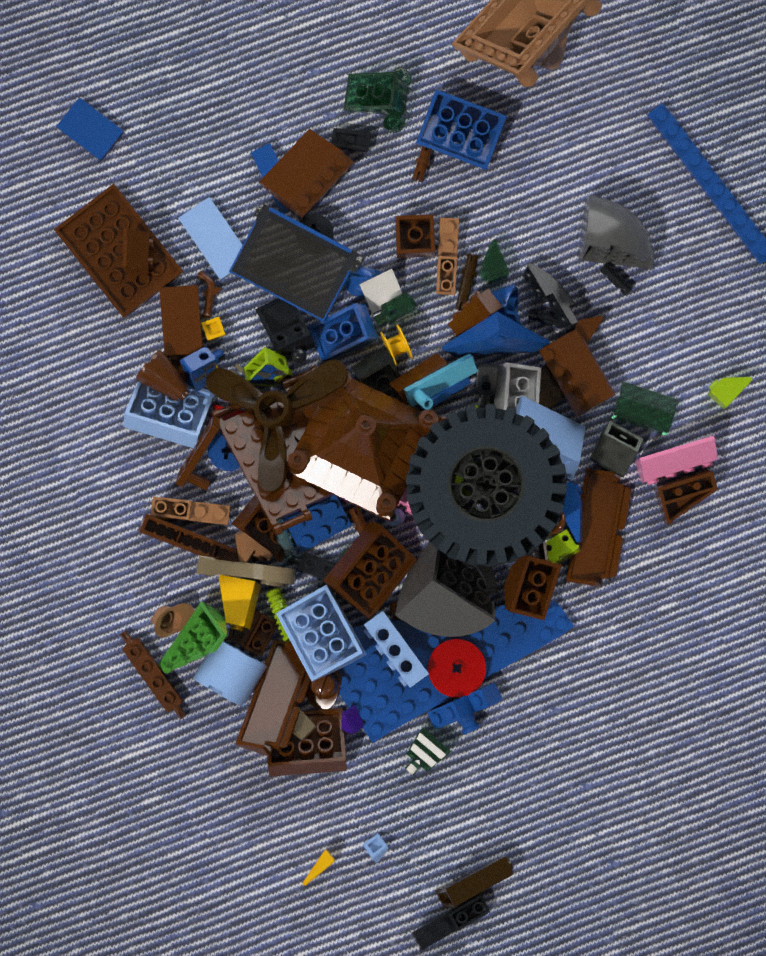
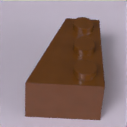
(684, 493)

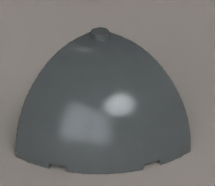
(614, 235)
(445, 596)

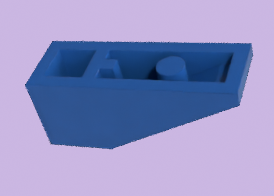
(573, 510)

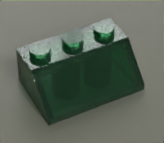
(644, 408)

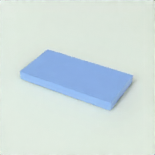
(212, 236)

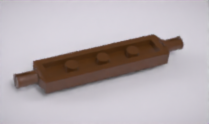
(153, 675)

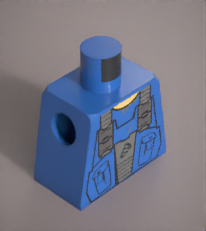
(199, 365)

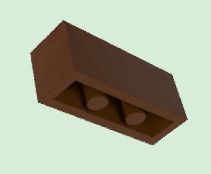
(474, 311)
(417, 373)

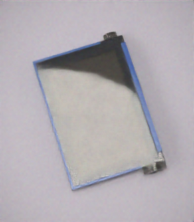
(295, 262)

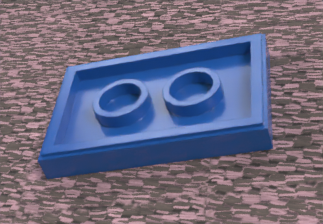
(90, 129)

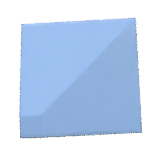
(376, 847)

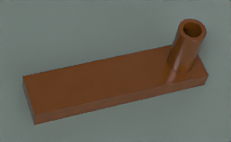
(186, 472)

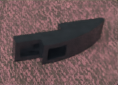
(550, 290)
(450, 922)

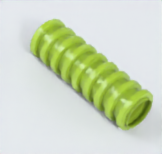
(277, 603)

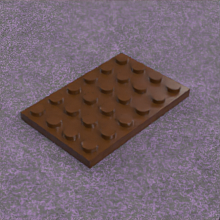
(96, 241)

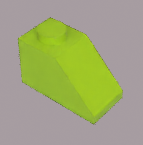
(727, 389)

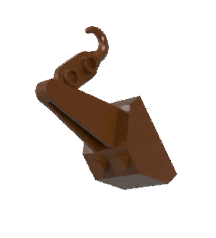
(533, 581)

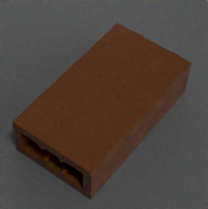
(181, 321)

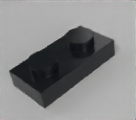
(351, 140)

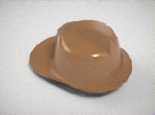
(171, 619)

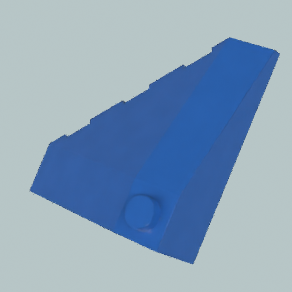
(495, 336)

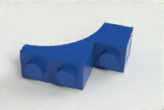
(465, 706)

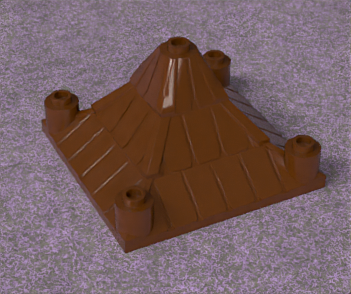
(361, 447)

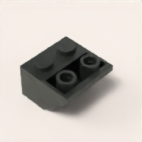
(616, 449)

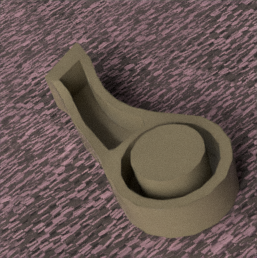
(267, 574)

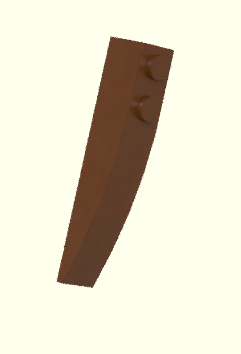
(187, 539)

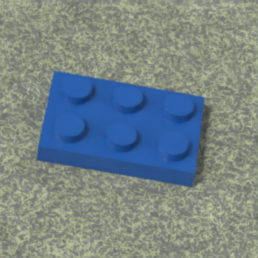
(326, 521)

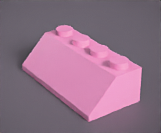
(676, 460)

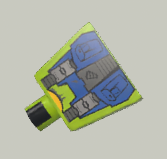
(267, 368)

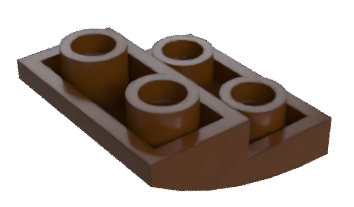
(257, 637)

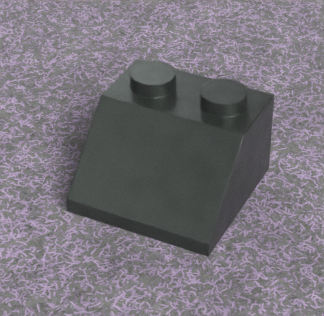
(377, 371)

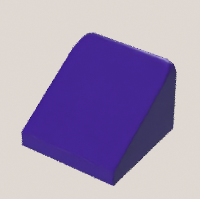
(351, 720)

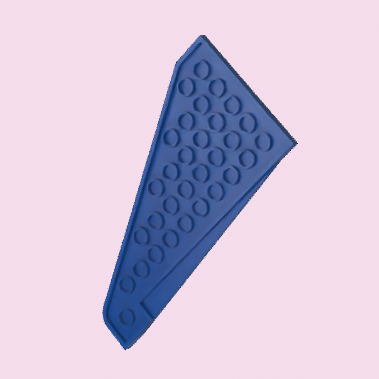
(388, 704)

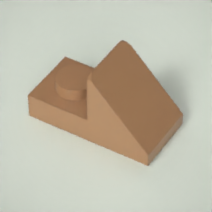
(248, 546)

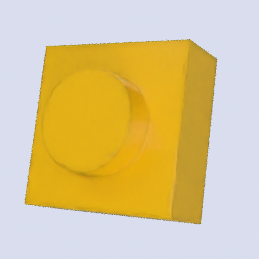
(213, 329)

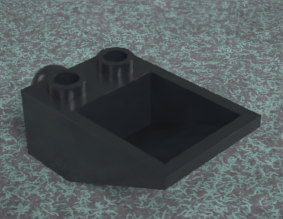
(286, 330)

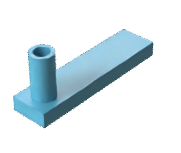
(438, 381)

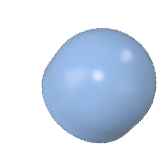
(399, 519)

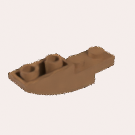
(447, 256)
(190, 511)

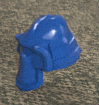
(509, 299)

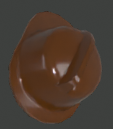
(324, 691)

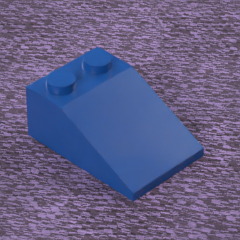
(343, 332)

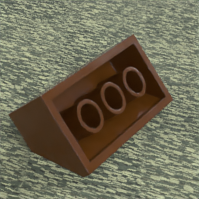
(577, 372)

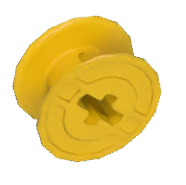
(396, 345)

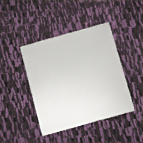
(380, 290)

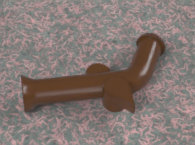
(208, 294)

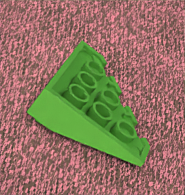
(199, 637)

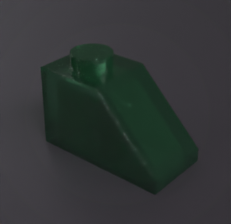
(493, 265)

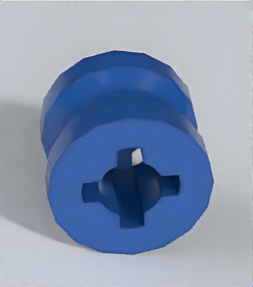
(469, 724)

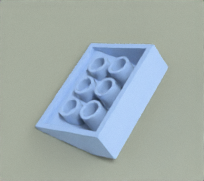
(167, 418)
(562, 431)
(321, 633)

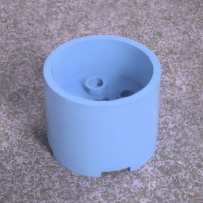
(230, 673)

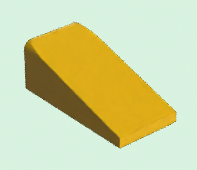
(322, 864)

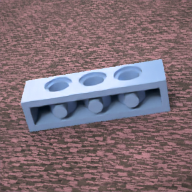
(417, 671)

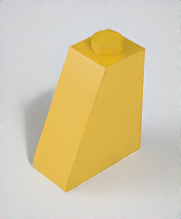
(239, 601)

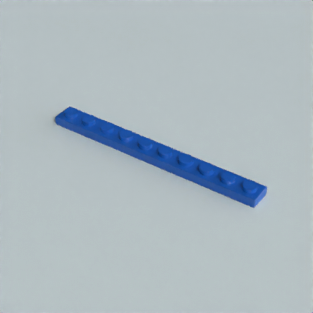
(709, 182)

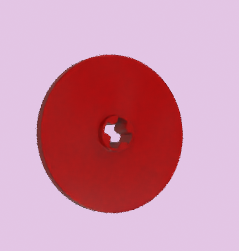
(472, 669)

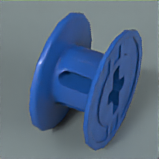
(217, 457)

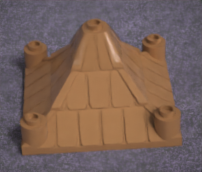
(522, 34)

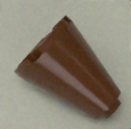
(163, 377)

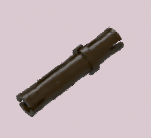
(467, 280)

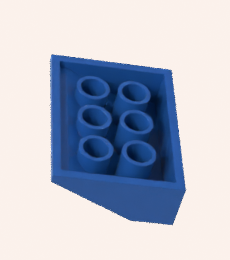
(461, 129)

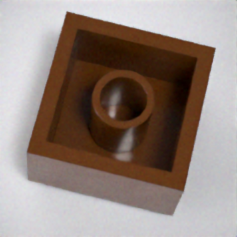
(415, 236)

